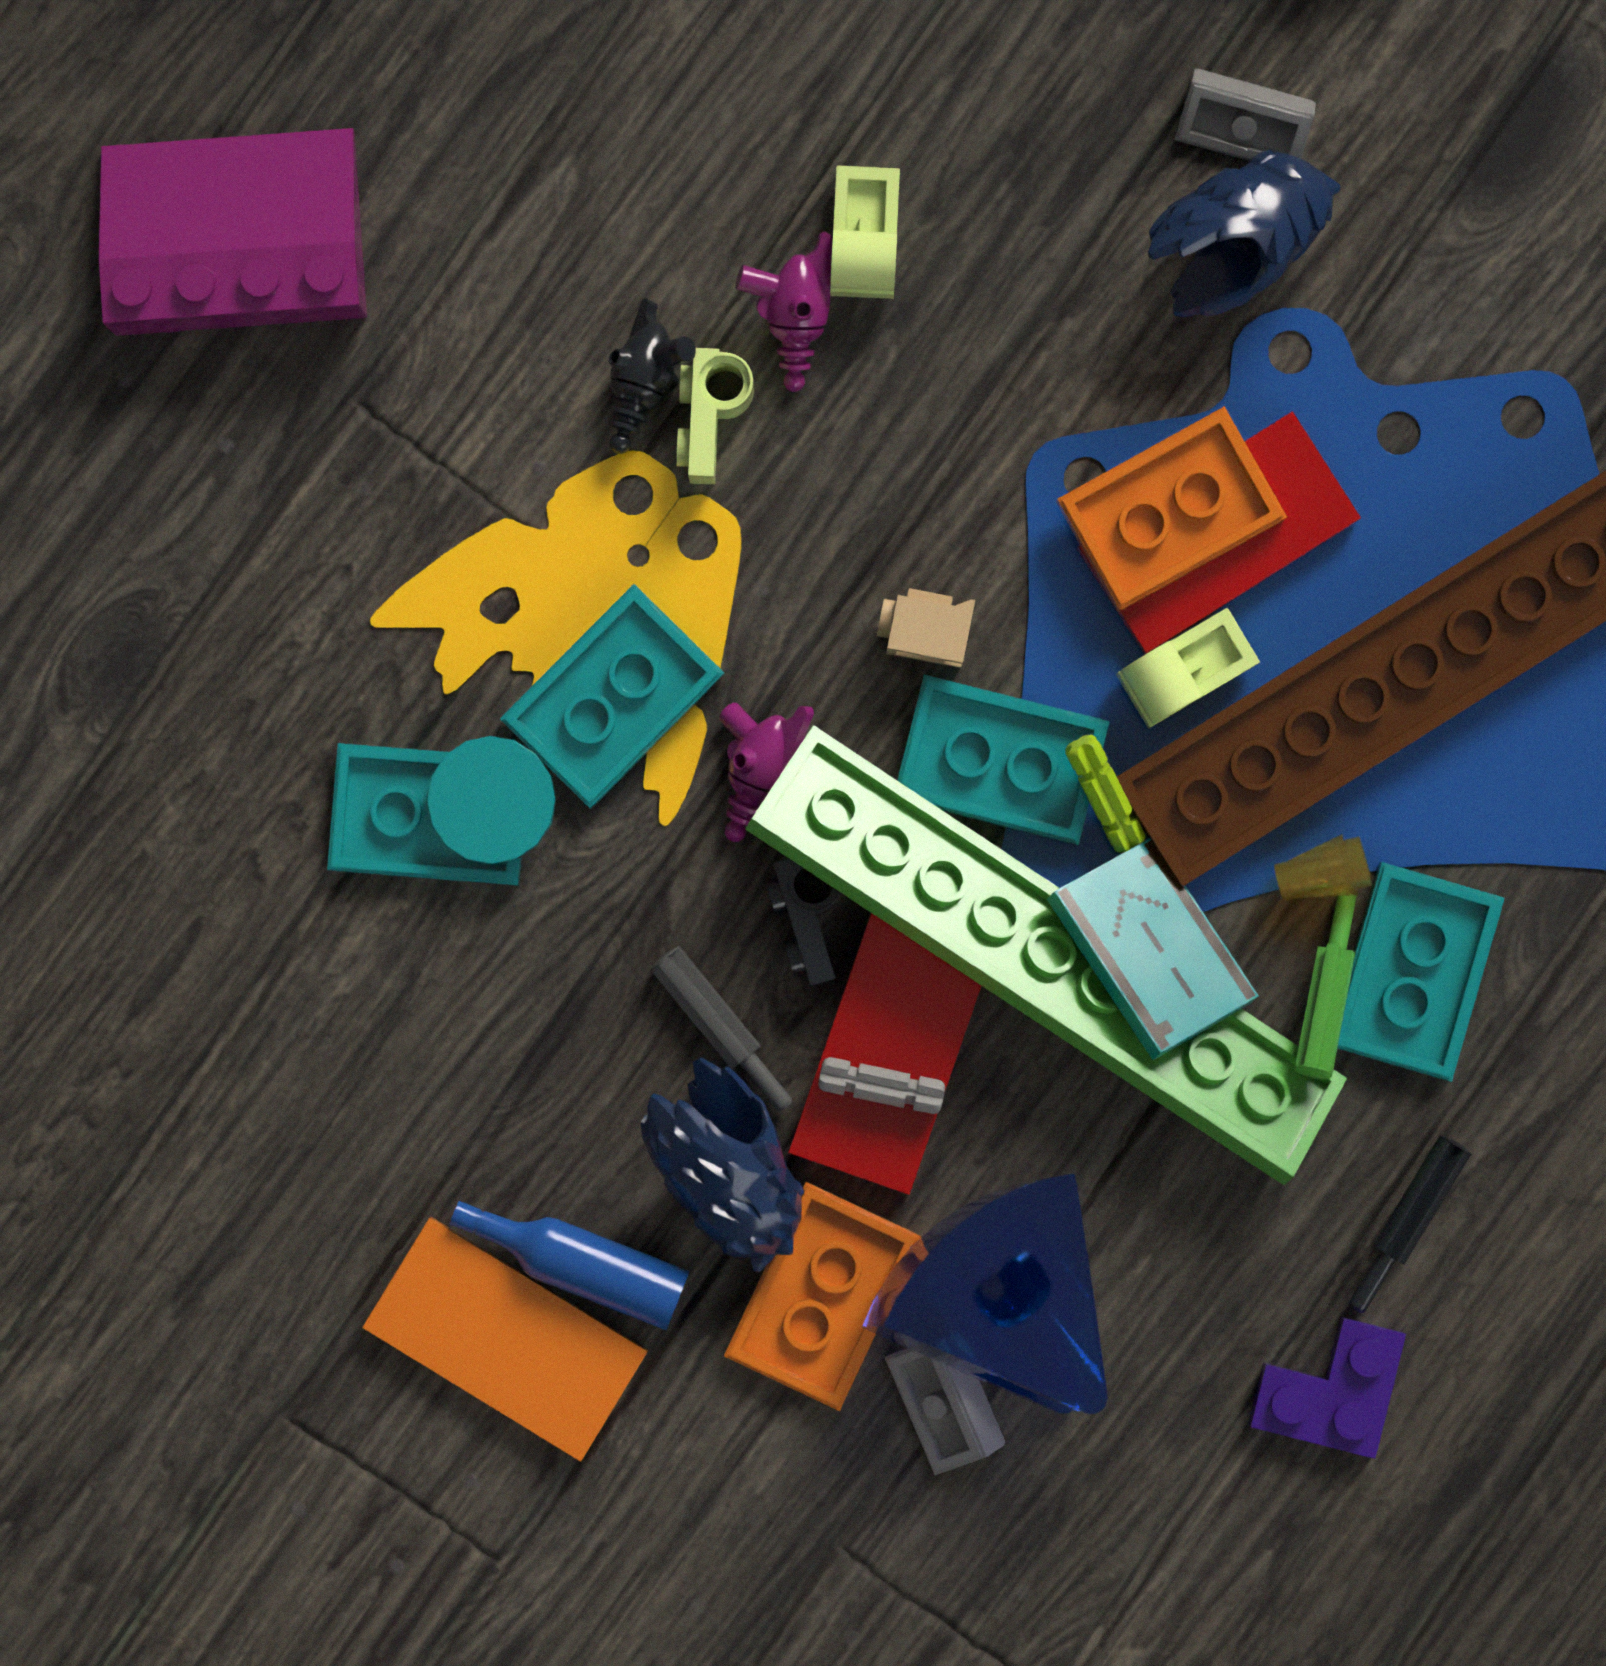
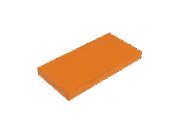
(505, 1338)

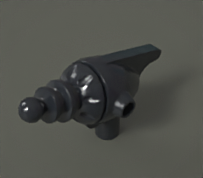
(643, 373)

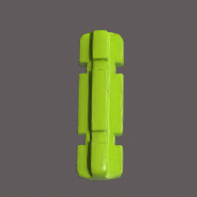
(1105, 793)

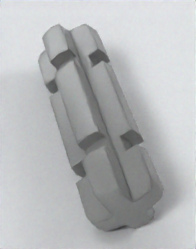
(881, 1085)

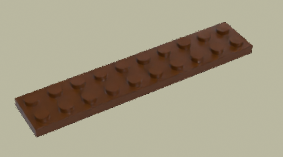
(1376, 687)

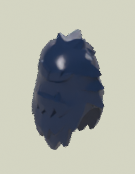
(1243, 229)
(726, 1165)

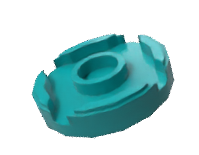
(491, 800)

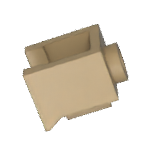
(926, 627)

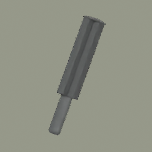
(717, 1021)

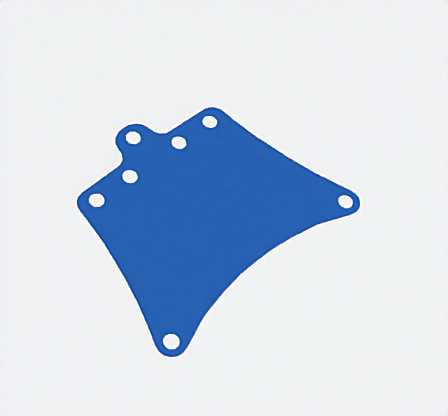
(1491, 785)

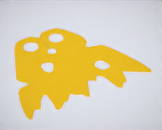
(570, 580)

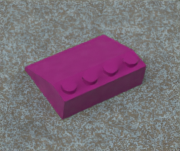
(230, 232)

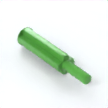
(1327, 997)

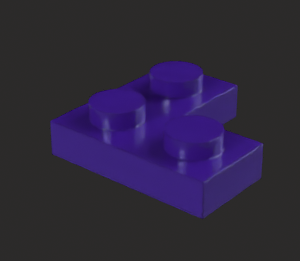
(1347, 1405)

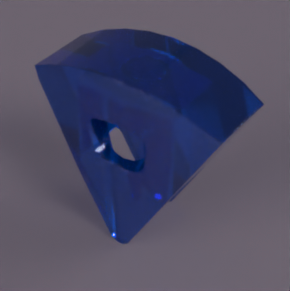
(1004, 1297)

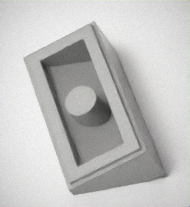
(1243, 117)
(945, 1410)

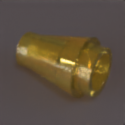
(1325, 871)

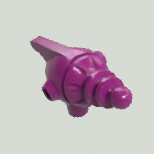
(794, 304)
(758, 759)

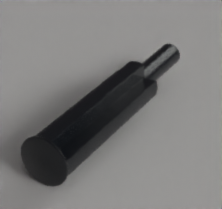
(1412, 1215)

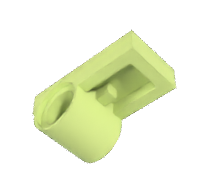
(865, 232)
(699, 444)
(1187, 668)

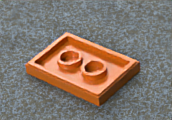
(1171, 509)
(813, 1303)

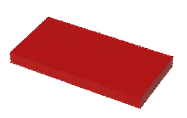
(1314, 512)
(899, 1015)

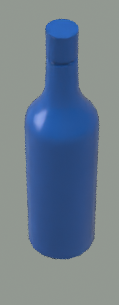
(583, 1263)

